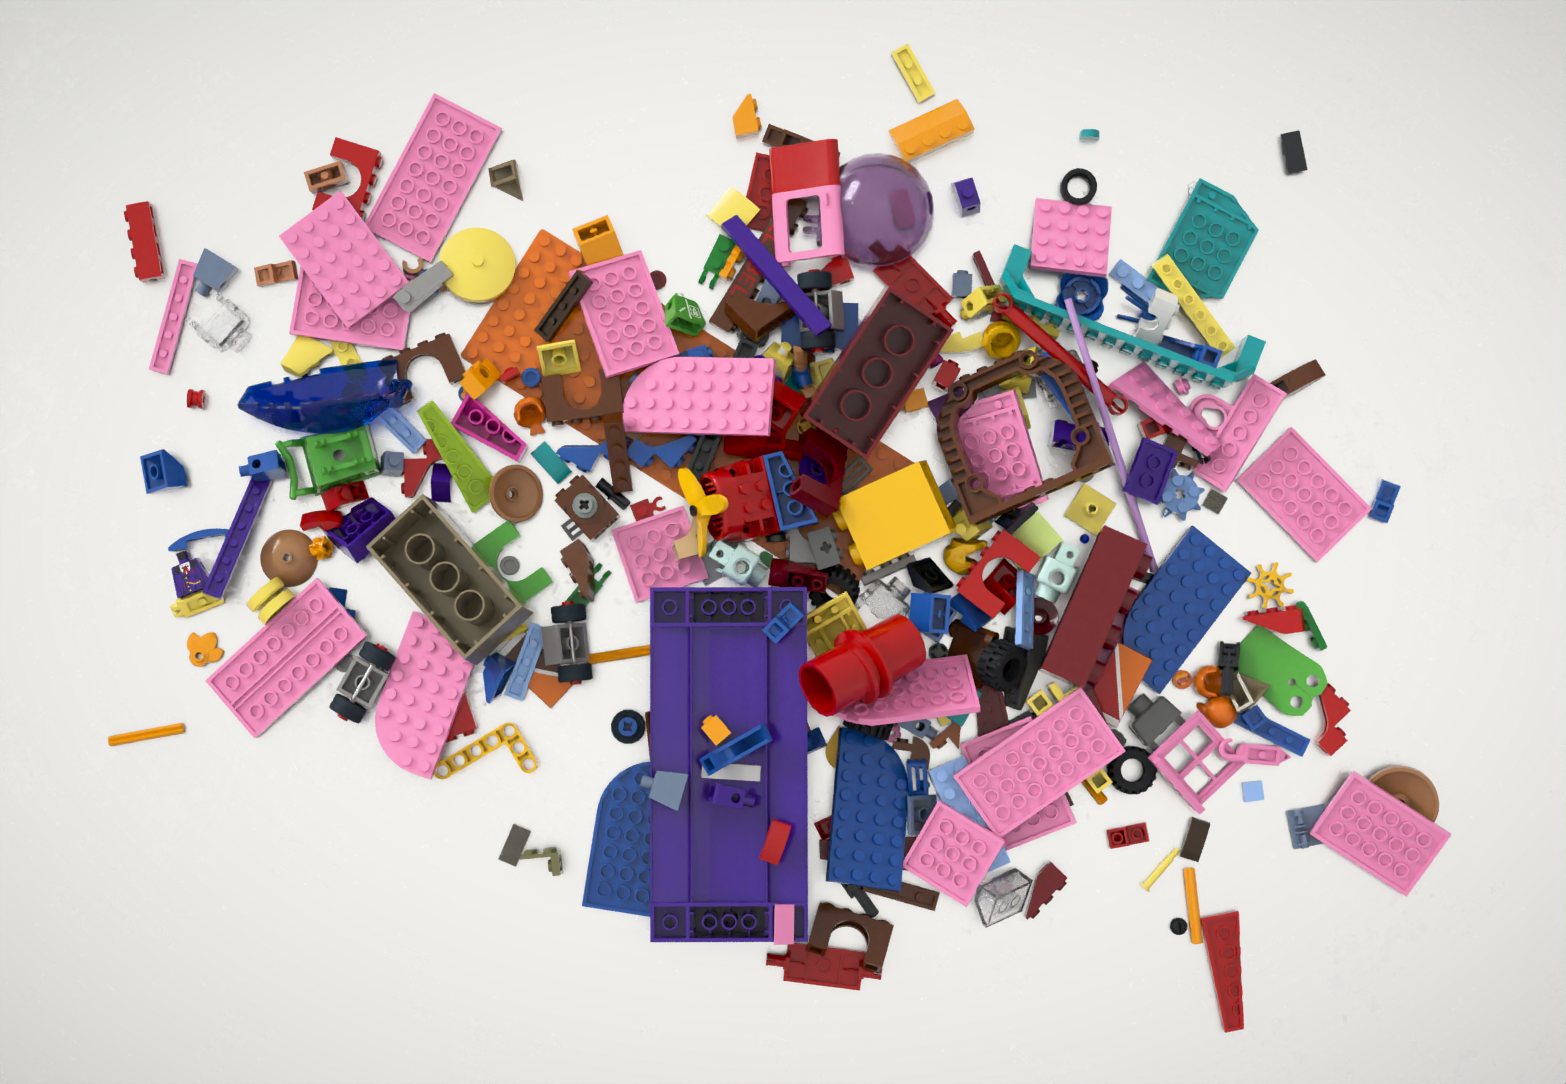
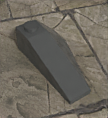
(1035, 656)

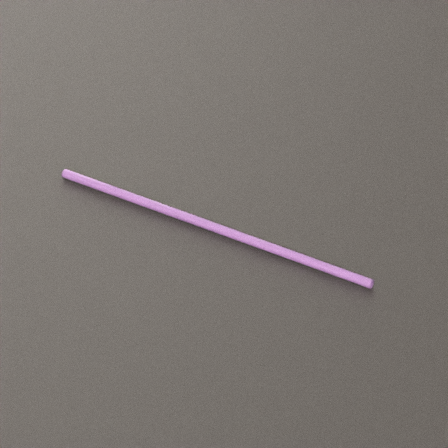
(1108, 427)

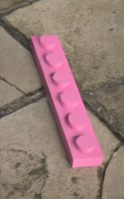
(173, 317)

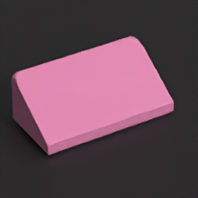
(784, 924)

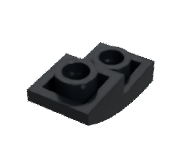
(1293, 152)

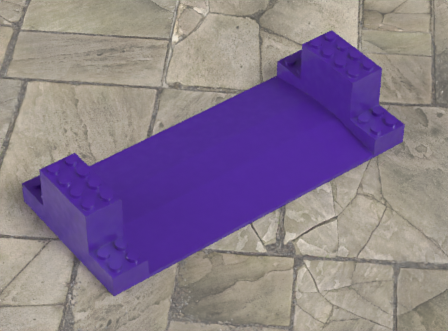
(705, 856)

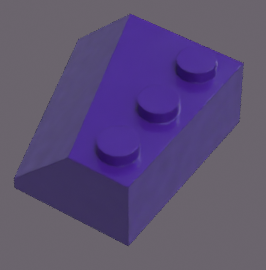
(1061, 435)
(360, 528)

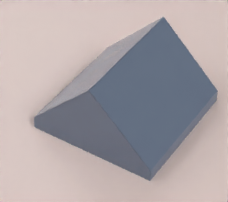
(918, 811)

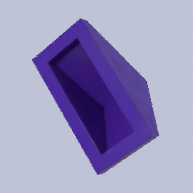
(441, 483)

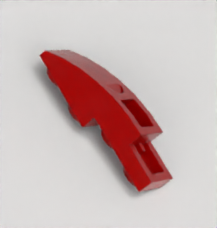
(761, 445)

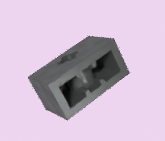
(816, 542)

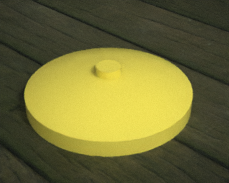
(480, 264)

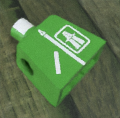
(684, 315)

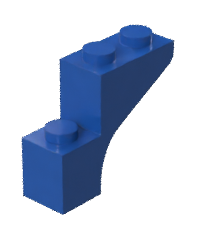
(1201, 353)
(669, 453)
(584, 455)
(736, 749)

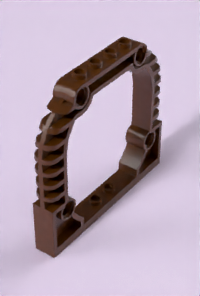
(1089, 458)

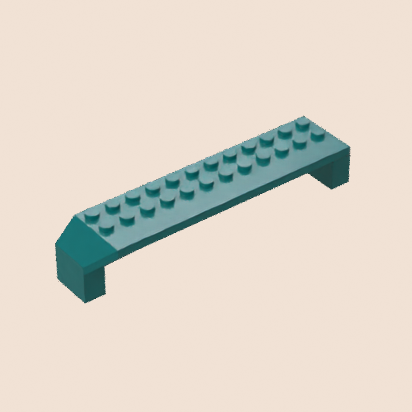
(1222, 377)

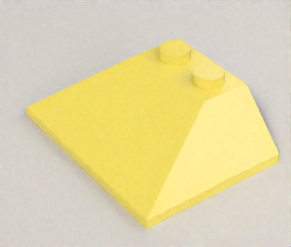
(831, 619)

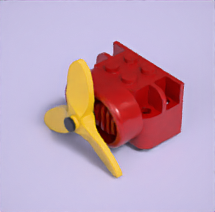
(731, 502)

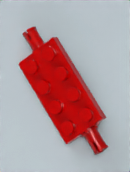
(918, 286)
(835, 969)

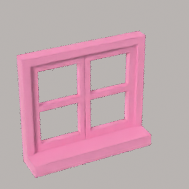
(1176, 778)

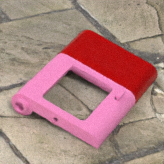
(806, 172)

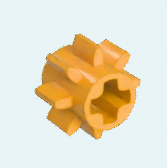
(321, 547)

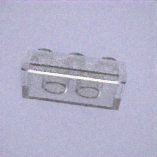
(1002, 896)

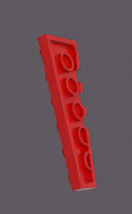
(1224, 952)

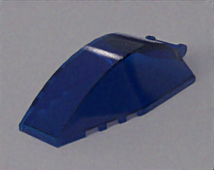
(329, 401)

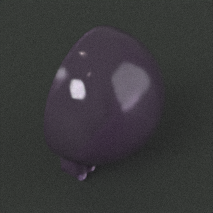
(883, 210)

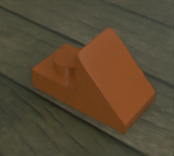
(951, 732)

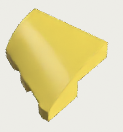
(304, 355)

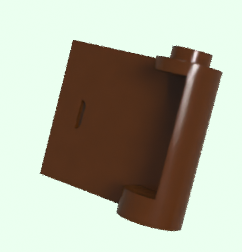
(970, 643)

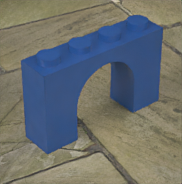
(791, 331)

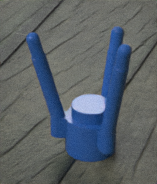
(1143, 313)

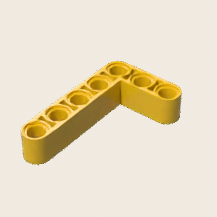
(482, 742)

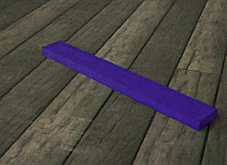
(776, 275)
(236, 538)

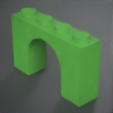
(491, 547)

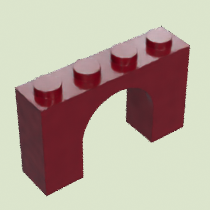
(832, 459)

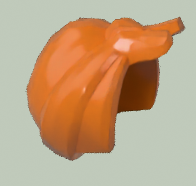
(530, 413)
(1208, 681)
(1218, 711)

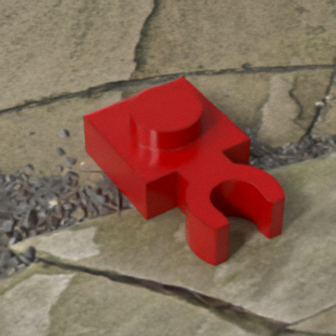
(644, 509)

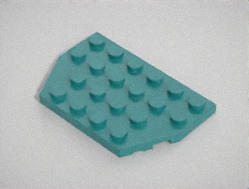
(1208, 241)

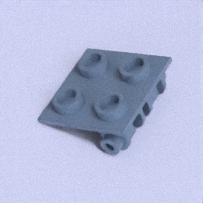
(1301, 823)

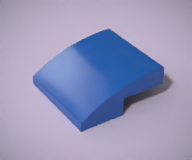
(972, 615)

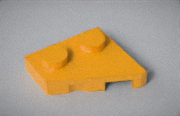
(729, 271)

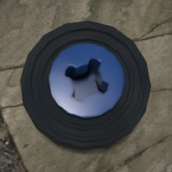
(633, 728)

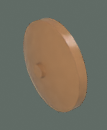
(1409, 787)

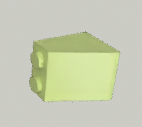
(1037, 536)

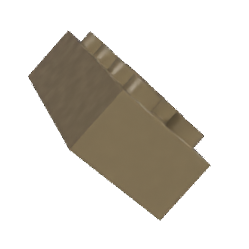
(449, 579)

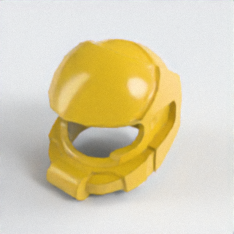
(1001, 339)
(956, 554)

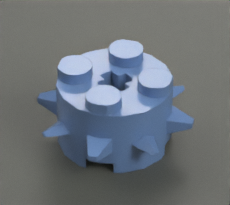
(1190, 494)

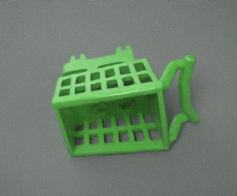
(325, 471)

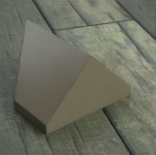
(506, 178)
(1246, 691)

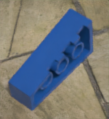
(789, 512)

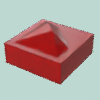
(510, 374)

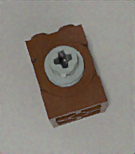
(586, 507)

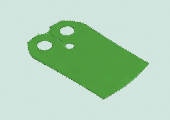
(1275, 663)

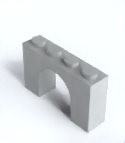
(800, 549)

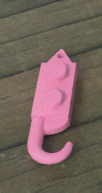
(1254, 753)

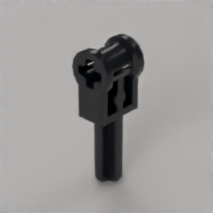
(1228, 662)
(862, 898)

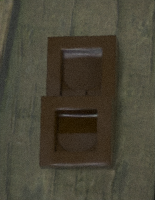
(1195, 839)

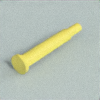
(1159, 870)

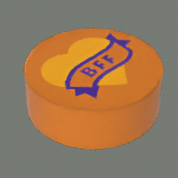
(1182, 679)

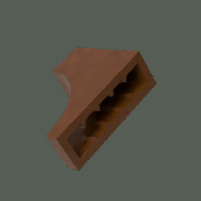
(754, 317)

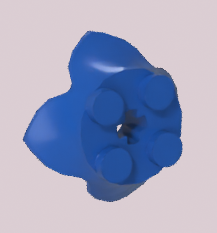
(1094, 288)

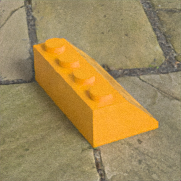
(932, 131)

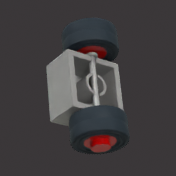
(828, 302)
(568, 643)
(362, 682)

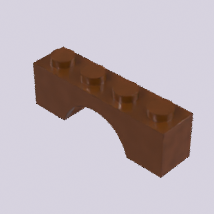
(617, 452)

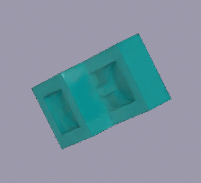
(551, 462)

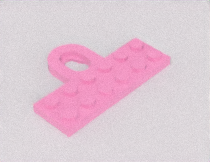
(1240, 429)

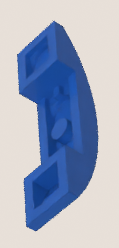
(184, 542)

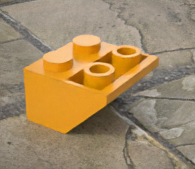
(597, 241)

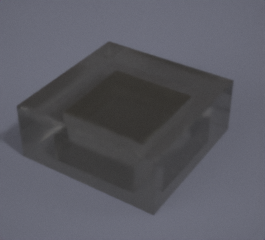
(1214, 501)

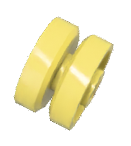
(270, 600)

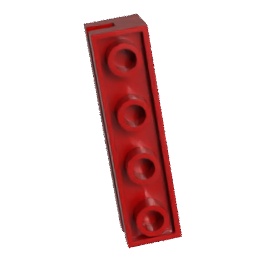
(144, 241)

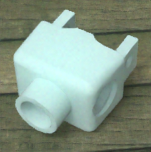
(730, 556)
(1060, 563)

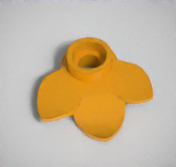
(205, 646)

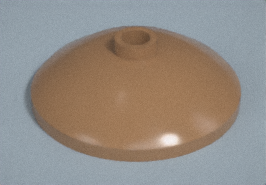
(525, 491)
(301, 562)

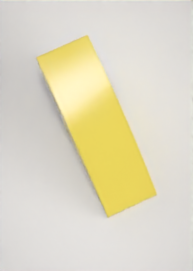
(957, 345)

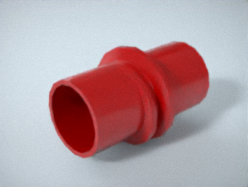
(862, 665)

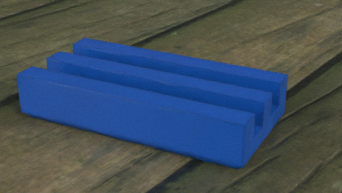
(916, 763)

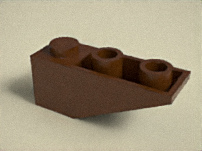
(581, 565)

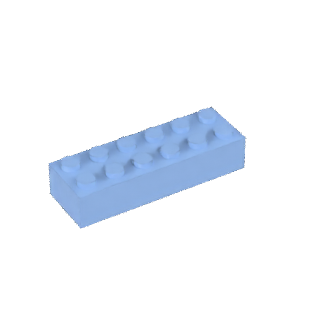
(953, 795)

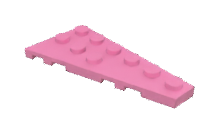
(1162, 405)

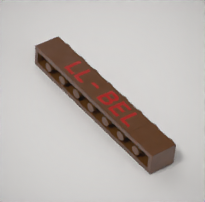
(748, 276)

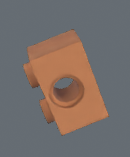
(326, 177)

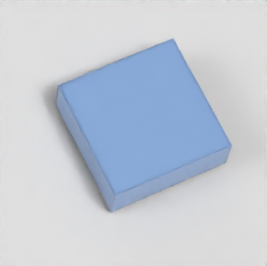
(1253, 791)

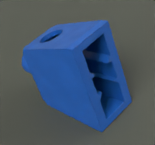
(265, 466)

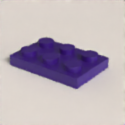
(1150, 471)

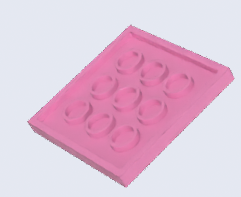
(1070, 237)
(649, 555)
(953, 853)

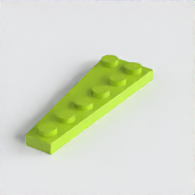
(462, 462)

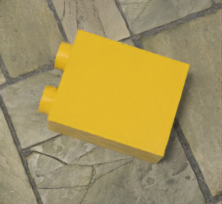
(894, 515)

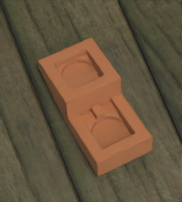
(275, 273)

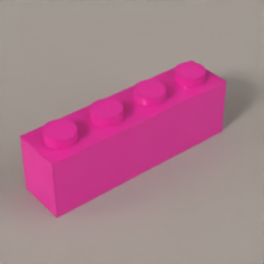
(485, 427)

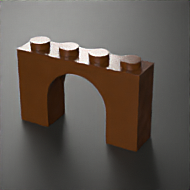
(442, 349)
(560, 411)
(876, 933)

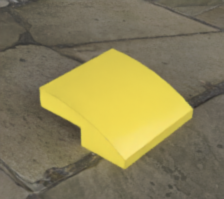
(733, 204)

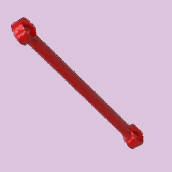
(1055, 350)

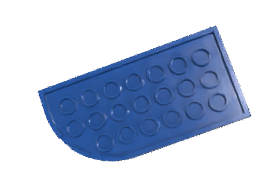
(1181, 605)
(867, 813)
(621, 846)

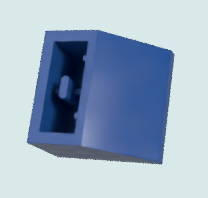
(930, 612)

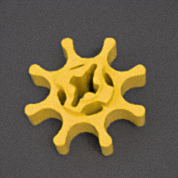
(1267, 594)

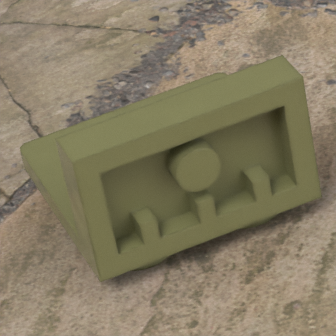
(554, 864)

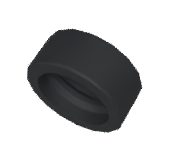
(1078, 172)

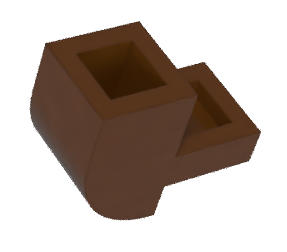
(1177, 443)
(918, 749)

